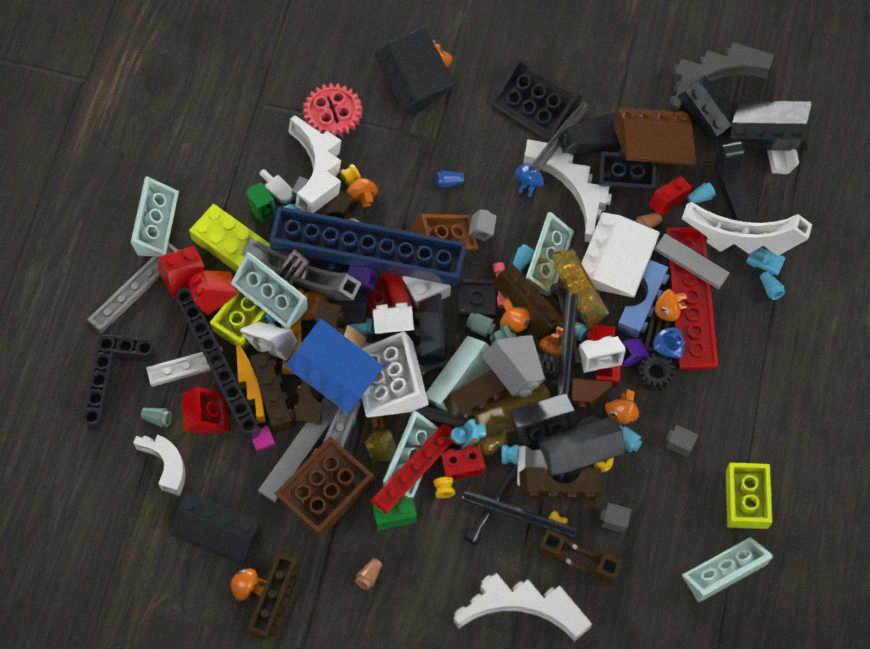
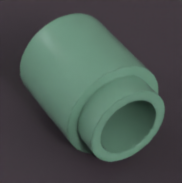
(480, 324)

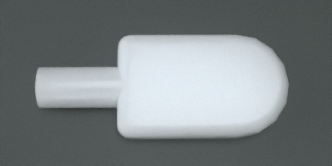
(277, 187)

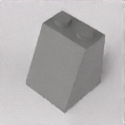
(516, 364)

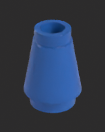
(447, 179)

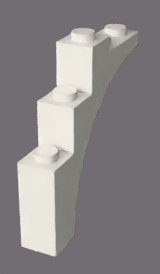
(323, 151)
(577, 179)
(724, 232)
(525, 598)

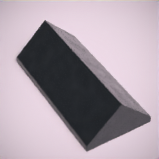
(582, 446)

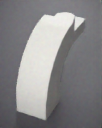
(174, 469)

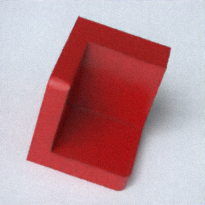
(609, 374)

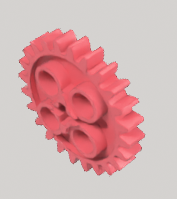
(349, 106)

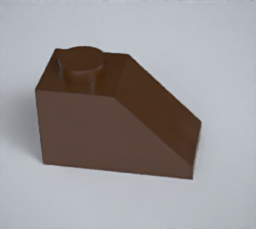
(588, 392)

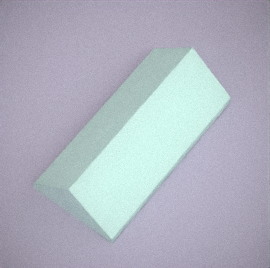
(154, 218)
(554, 237)
(269, 291)
(461, 369)
(415, 435)
(726, 568)

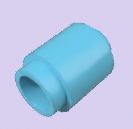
(631, 439)

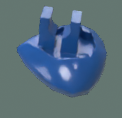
(528, 176)
(670, 343)

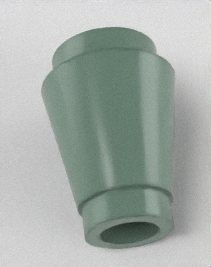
(157, 416)

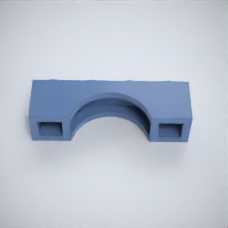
(634, 317)

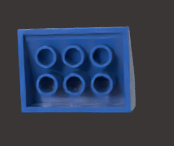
(334, 366)

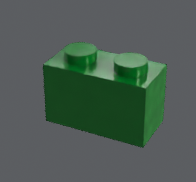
(261, 203)
(401, 514)

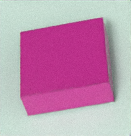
(264, 439)

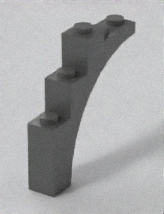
(736, 61)
(330, 284)

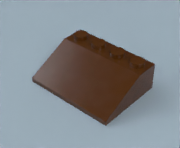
(655, 135)
(325, 487)

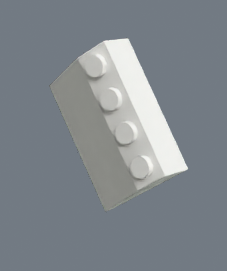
(619, 254)
(399, 383)

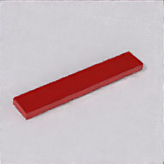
(413, 469)

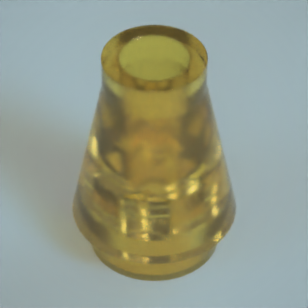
(491, 444)

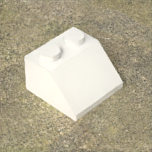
(422, 289)
(393, 318)
(270, 338)
(601, 353)

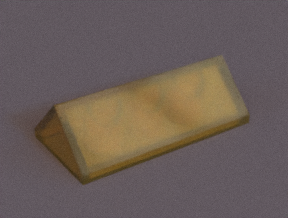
(578, 282)
(497, 414)

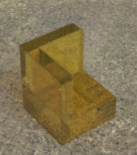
(381, 446)

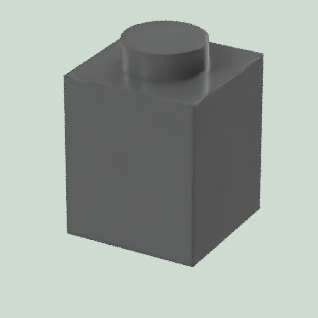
(681, 440)
(615, 517)

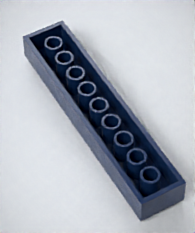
(368, 246)

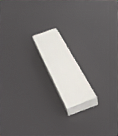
(178, 369)

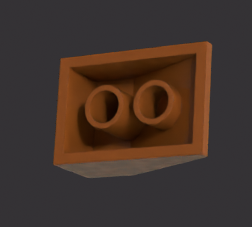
(446, 227)

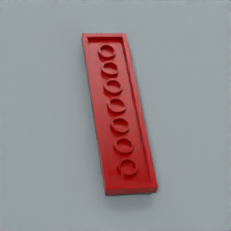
(697, 319)

